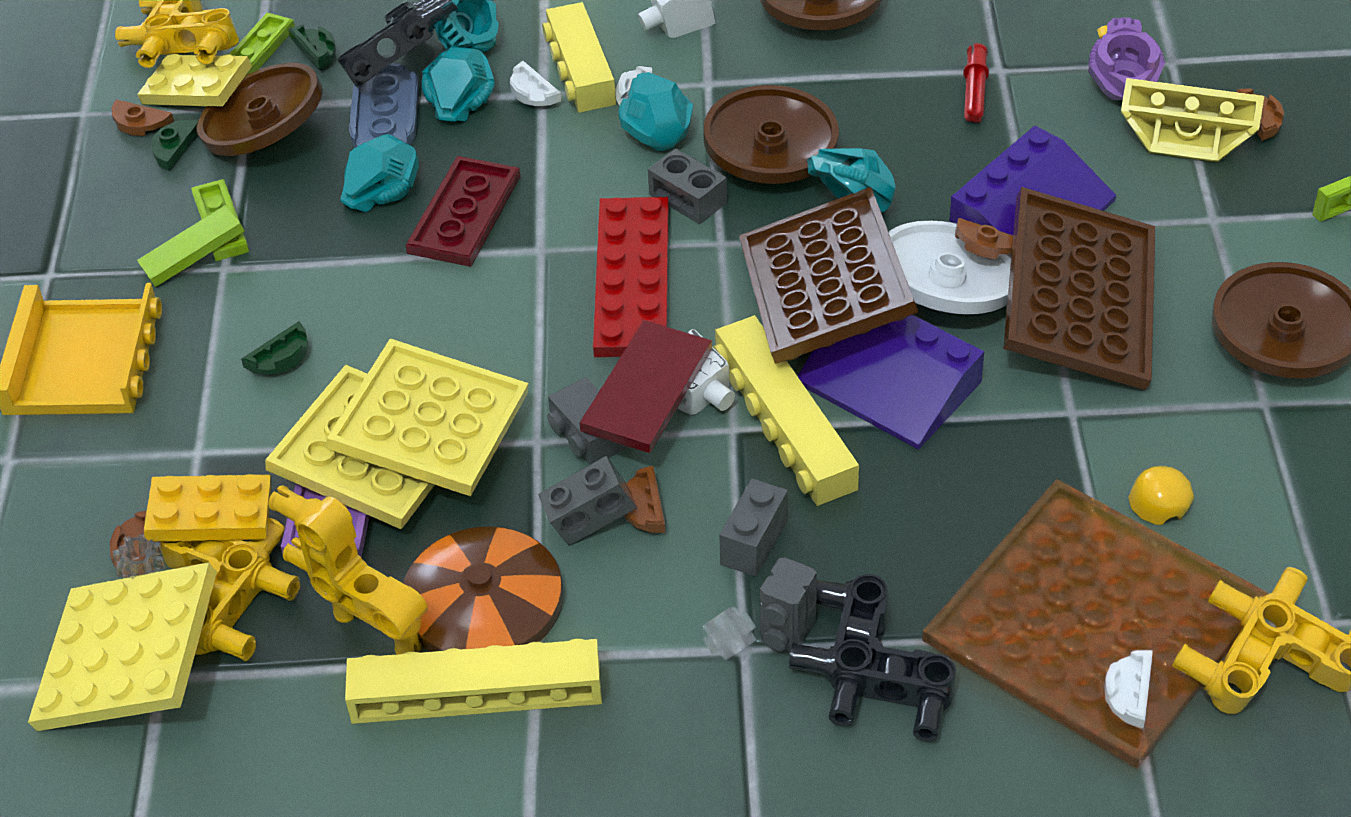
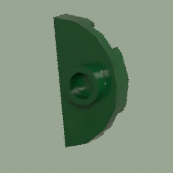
(316, 44)
(172, 142)
(278, 353)

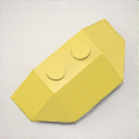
(1190, 119)

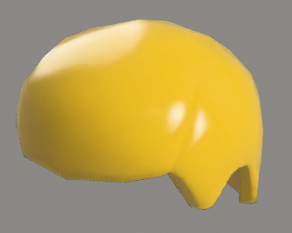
(1161, 494)

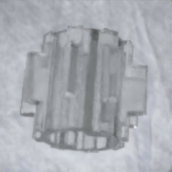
(138, 548)
(729, 632)

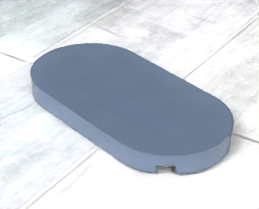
(385, 106)

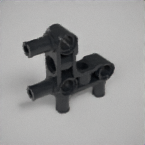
(407, 28)
(879, 670)

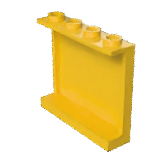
(77, 354)

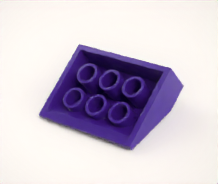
(1032, 162)
(897, 377)

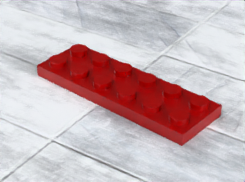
(629, 270)

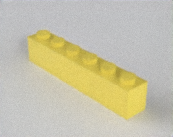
(787, 413)
(473, 681)

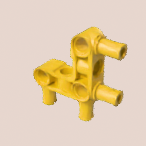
(179, 28)
(241, 574)
(340, 575)
(1297, 638)

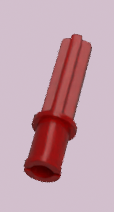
(975, 74)

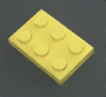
(192, 83)

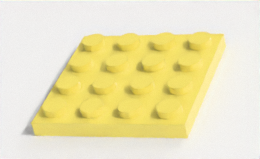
(428, 416)
(354, 482)
(124, 647)

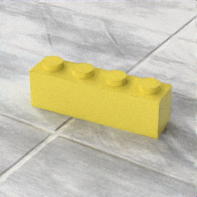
(579, 57)

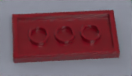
(463, 211)
(646, 386)

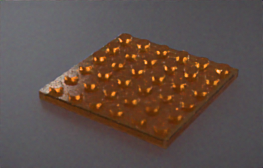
(1072, 598)

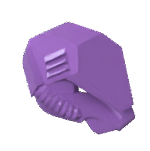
(1123, 55)

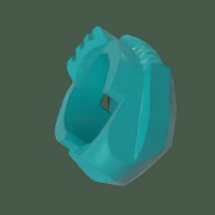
(470, 26)
(457, 83)
(655, 112)
(376, 160)
(863, 171)

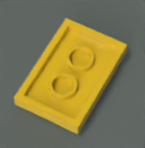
(208, 508)

